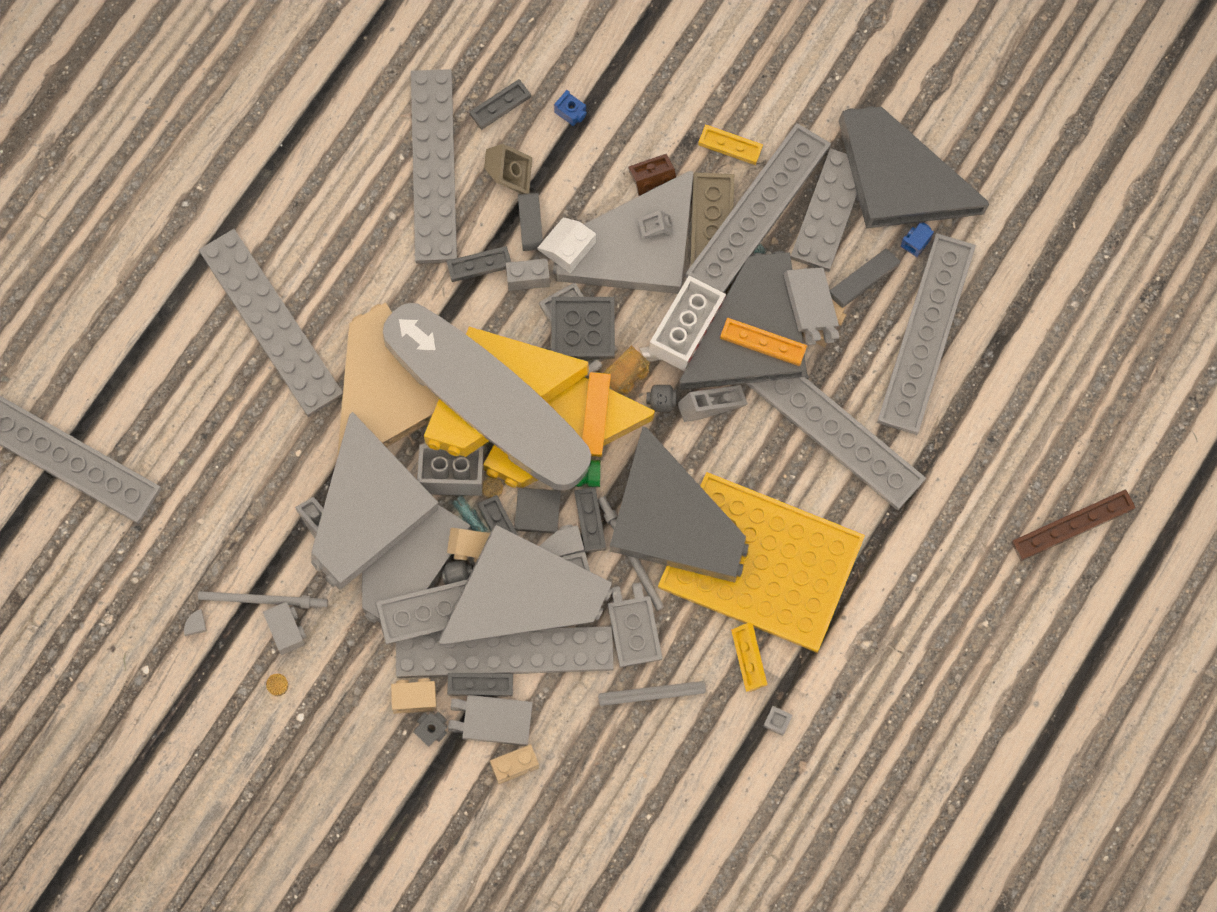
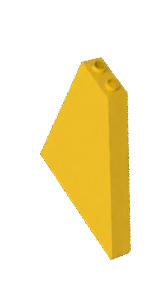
(540, 368)
(621, 418)

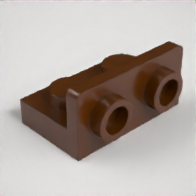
(652, 173)

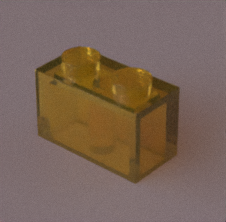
(627, 370)

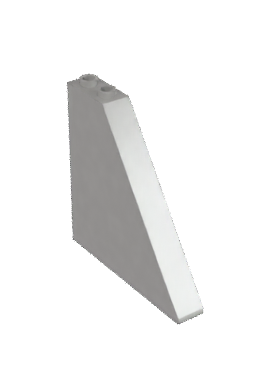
(627, 259)
(367, 506)
(410, 564)
(522, 590)

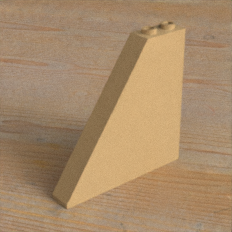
(379, 386)

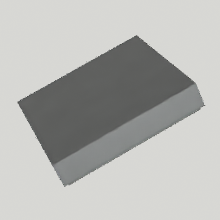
(537, 510)

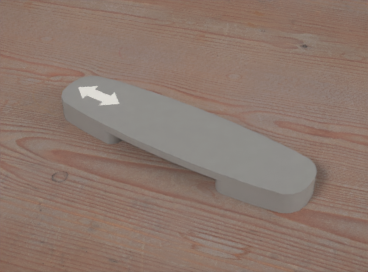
(487, 396)

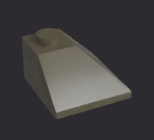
(509, 167)

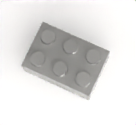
(450, 474)

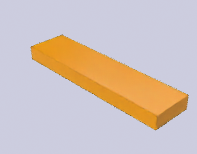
(763, 341)
(596, 412)

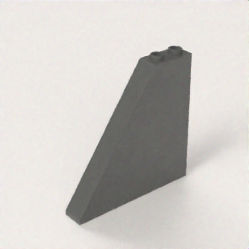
(899, 175)
(762, 301)
(673, 519)

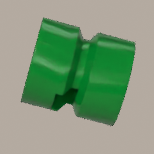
(592, 477)

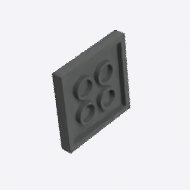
(583, 327)

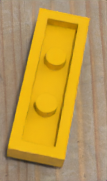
(730, 144)
(749, 657)

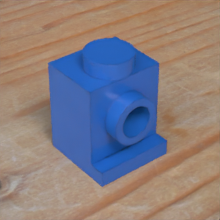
(573, 115)
(917, 239)

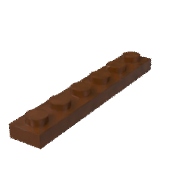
(1073, 525)

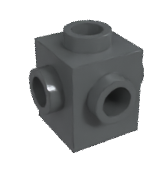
(425, 733)

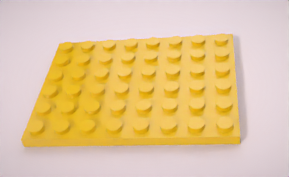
(790, 569)

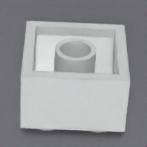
(568, 243)

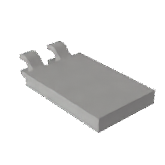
(812, 304)
(634, 628)
(493, 720)

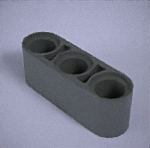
(530, 221)

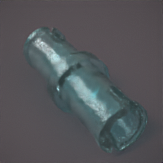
(469, 515)

